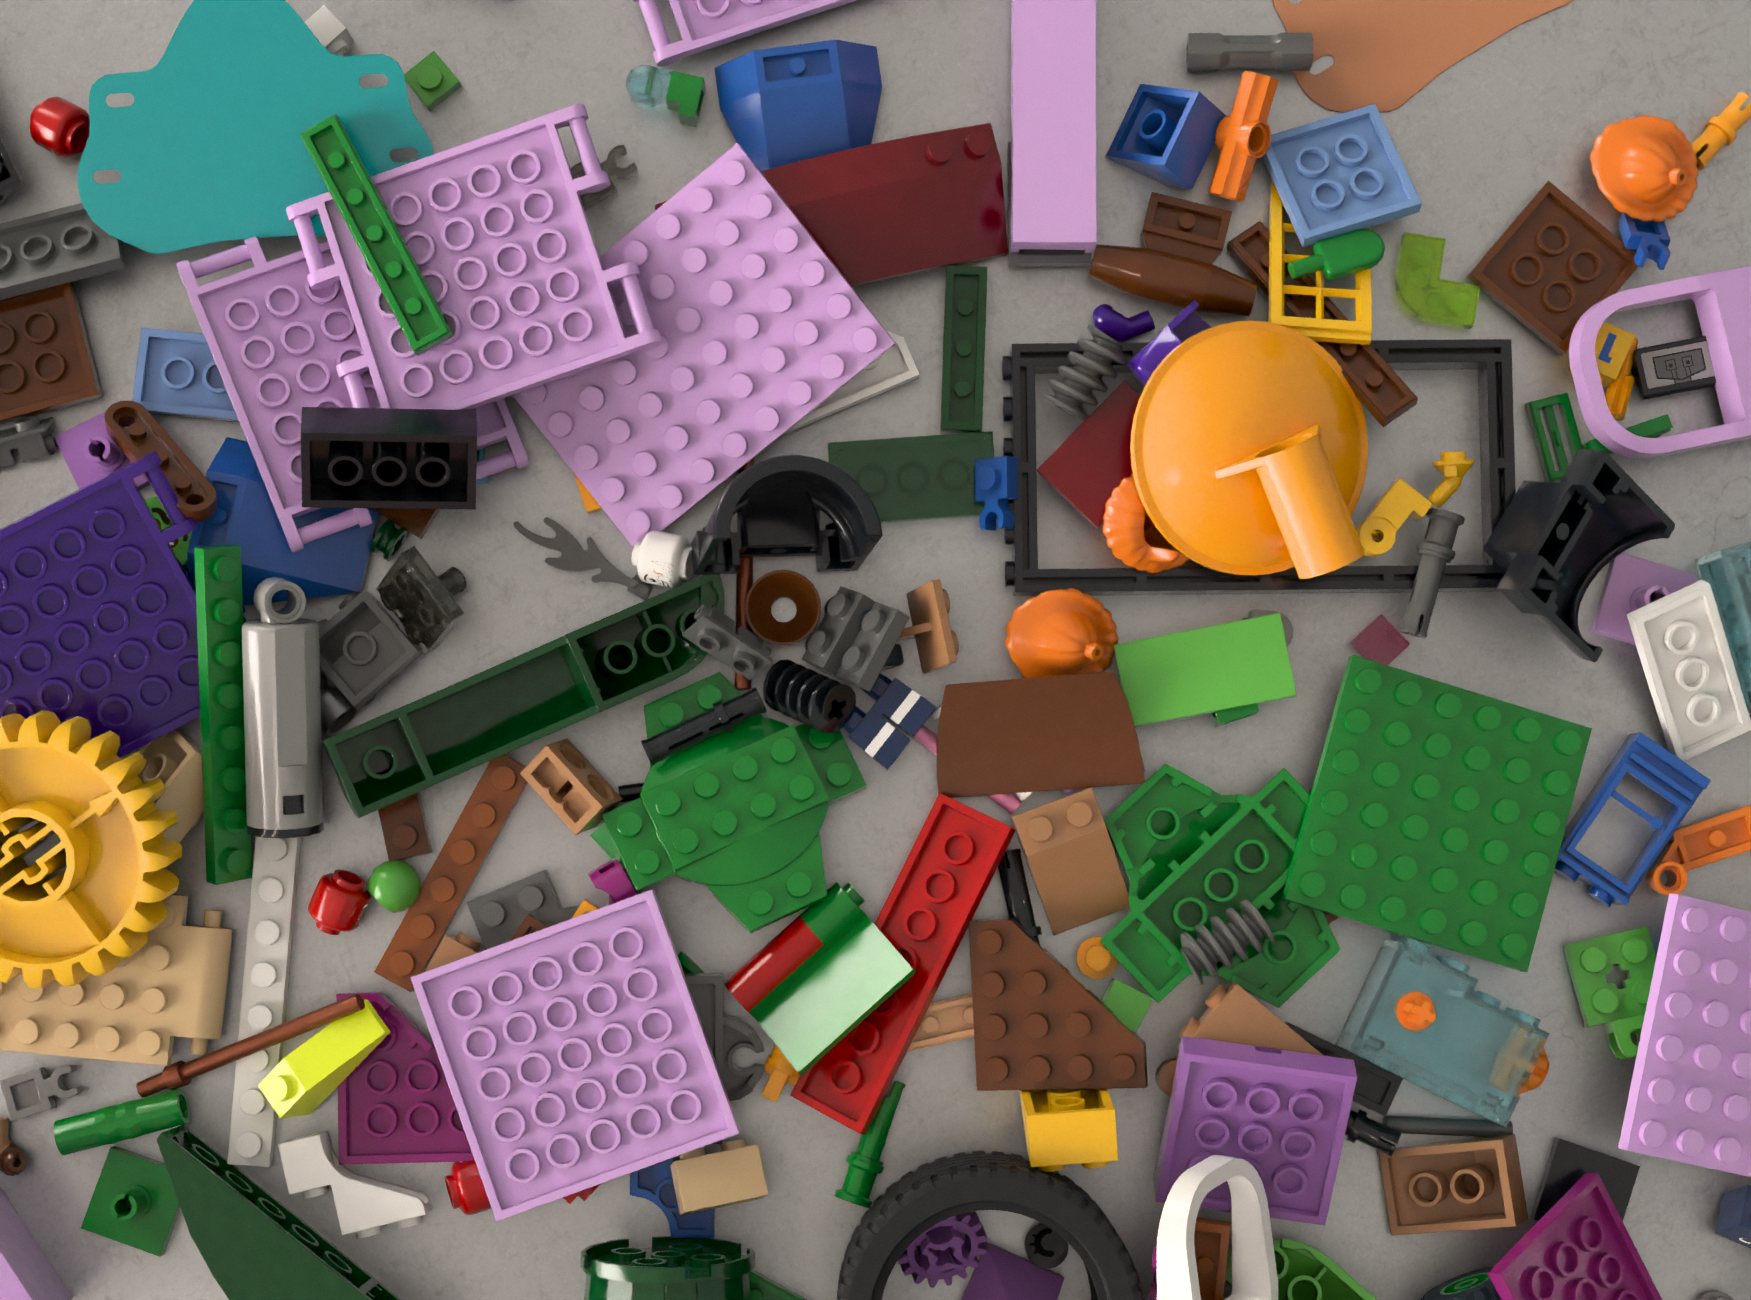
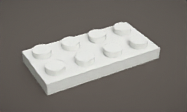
(1690, 670)

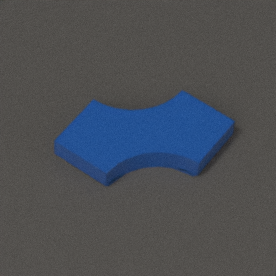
(657, 1186)

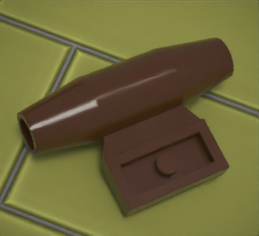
(1177, 260)

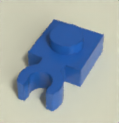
(1646, 239)
(995, 485)

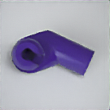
(1120, 327)

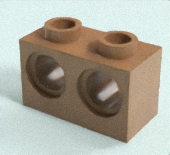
(571, 786)

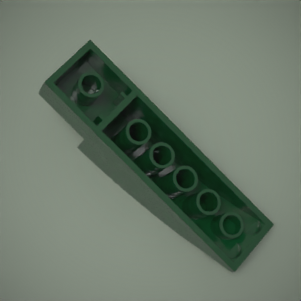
(250, 1237)

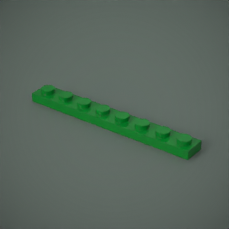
(222, 712)

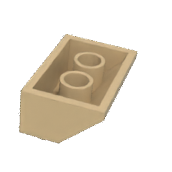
(178, 763)

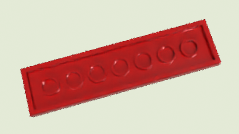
(925, 924)

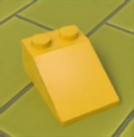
(1069, 1128)

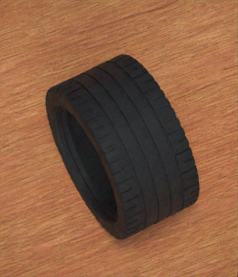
(984, 1183)

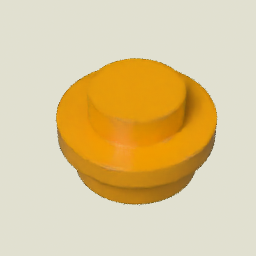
(1095, 959)

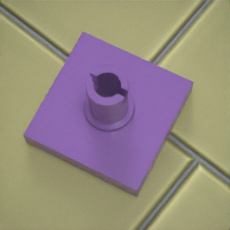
(93, 453)

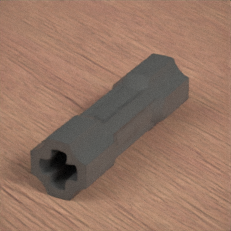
(1222, 51)

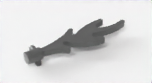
(577, 559)

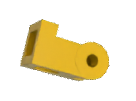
(1379, 527)

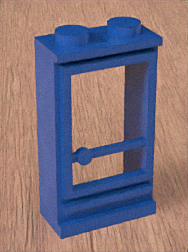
(1658, 771)

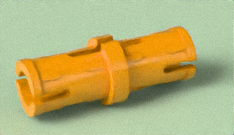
(1721, 130)

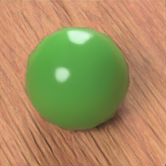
(394, 885)

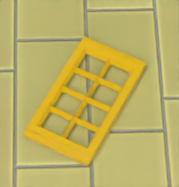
(1315, 328)

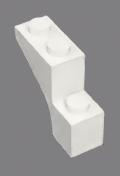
(359, 1200)

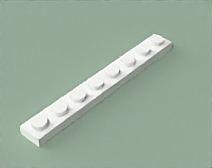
(264, 995)

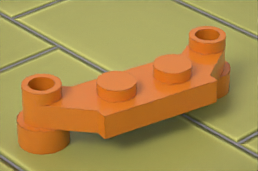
(1701, 845)

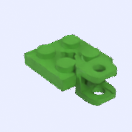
(1602, 1002)

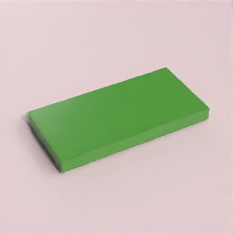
(1205, 670)

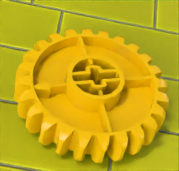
(108, 840)

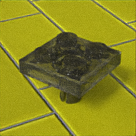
(422, 598)

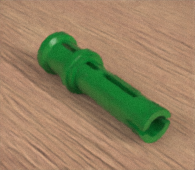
(865, 1162)

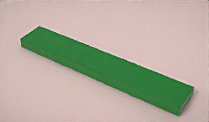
(376, 234)

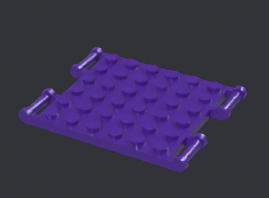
(101, 611)

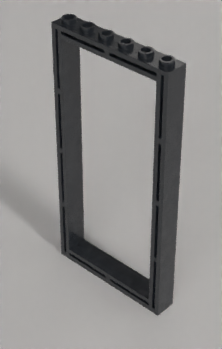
(1497, 468)

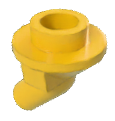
(1453, 467)

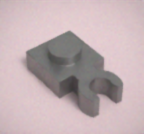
(34, 1091)

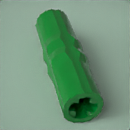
(121, 1122)

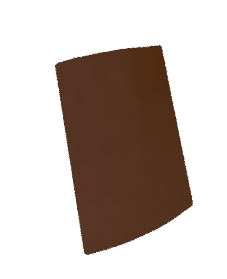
(1036, 736)

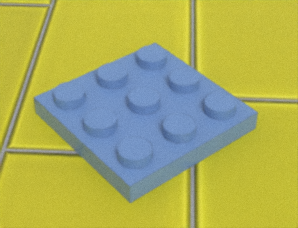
(1340, 175)

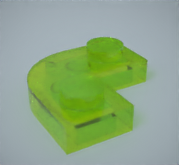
(1425, 292)

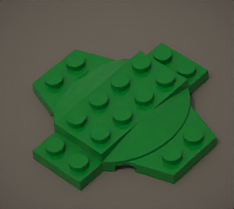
(736, 809)
(1196, 858)

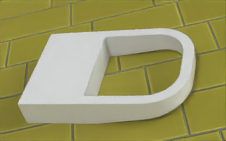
(1252, 1241)

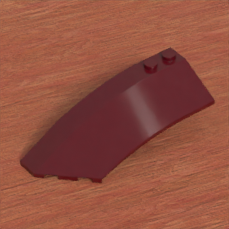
(901, 203)

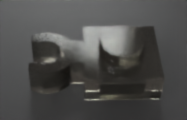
(613, 171)

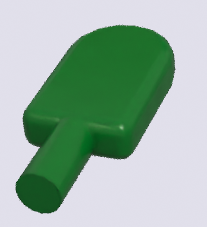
(1341, 255)

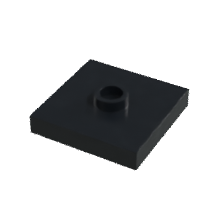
(1570, 1162)

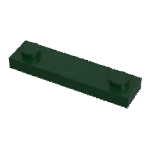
(963, 349)

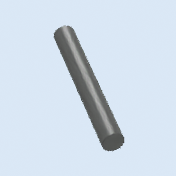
(1446, 1126)

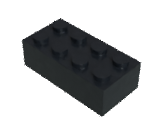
(388, 458)

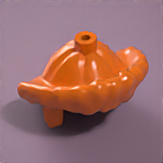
(1645, 167)
(1134, 535)
(1061, 635)

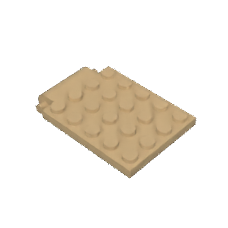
(136, 1008)

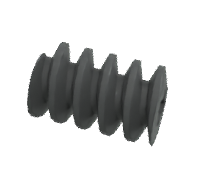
(1086, 373)
(1225, 940)

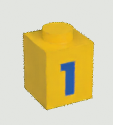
(1610, 351)

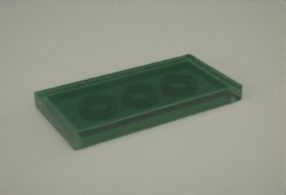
(917, 474)

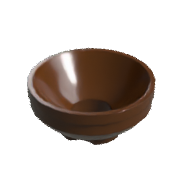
(780, 585)

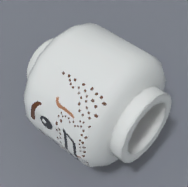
(663, 559)

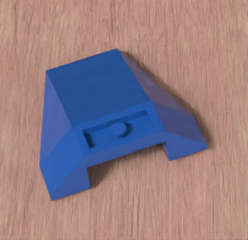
(800, 100)
(247, 518)

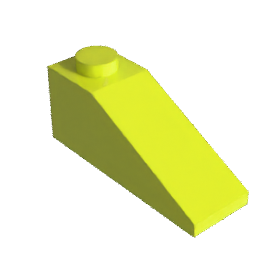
(322, 1063)

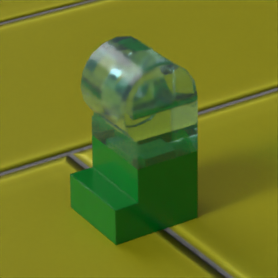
(667, 89)

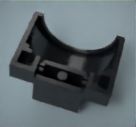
(777, 514)
(1564, 535)

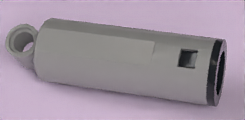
(282, 716)

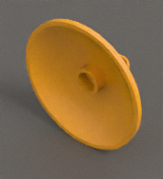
(1252, 452)

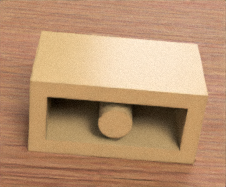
(718, 1178)

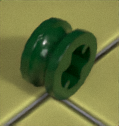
(389, 540)

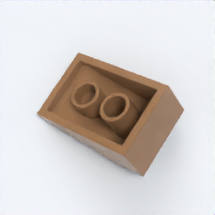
(1071, 861)
(1454, 1186)

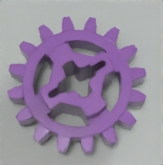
(944, 1250)

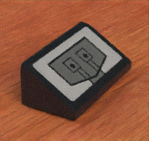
(1673, 368)

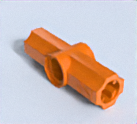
(1243, 136)

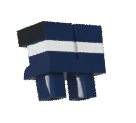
(900, 706)

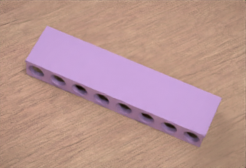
(1053, 125)

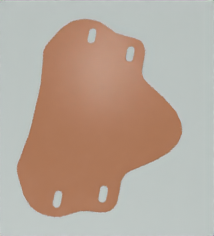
(1395, 46)

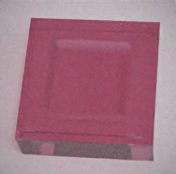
(1379, 641)

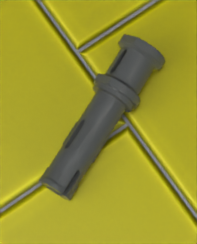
(1434, 553)

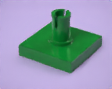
(133, 1202)

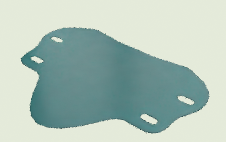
(218, 127)

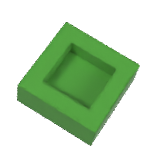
(432, 80)

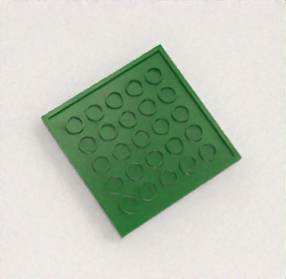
(1437, 813)

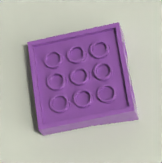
(1261, 1106)

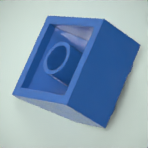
(1166, 134)

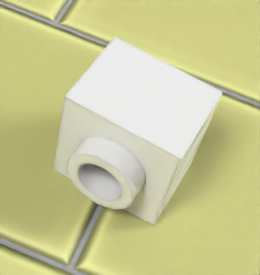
(330, 31)

